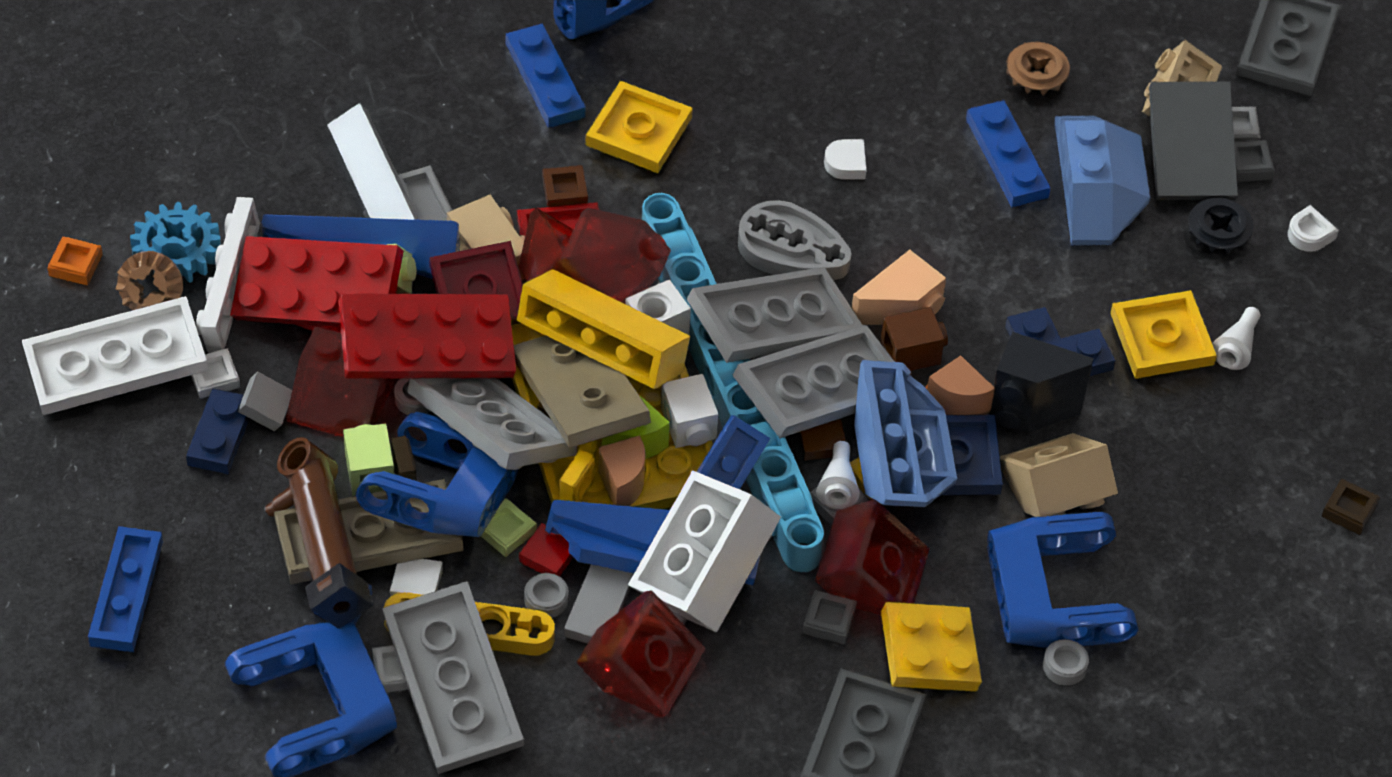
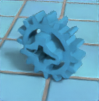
(177, 236)

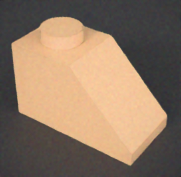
(900, 288)

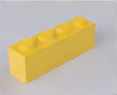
(603, 328)

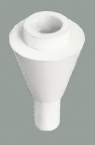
(1235, 344)
(838, 485)

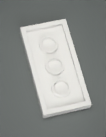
(114, 355)

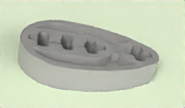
(797, 224)

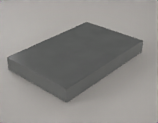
(1288, 43)
(1193, 140)
(864, 729)

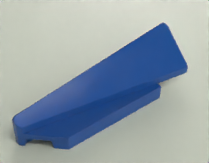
(418, 237)
(609, 533)

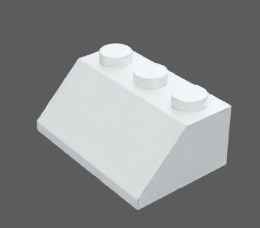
(705, 550)

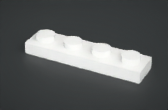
(215, 319)

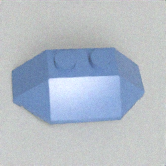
(1100, 178)
(901, 437)

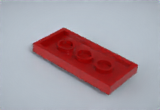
(305, 278)
(426, 336)

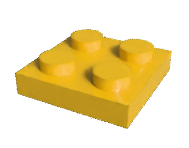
(639, 126)
(1163, 334)
(930, 646)

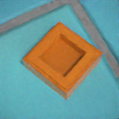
(75, 260)

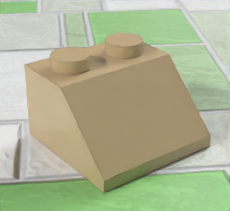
(1060, 475)

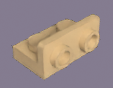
(1183, 65)

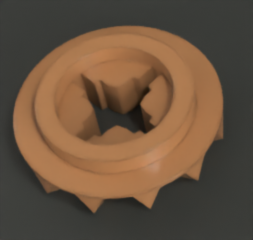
(1038, 55)
(140, 266)

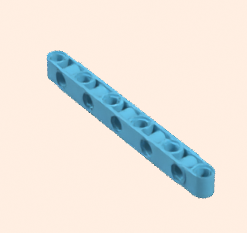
(787, 491)

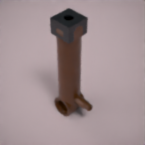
(336, 588)

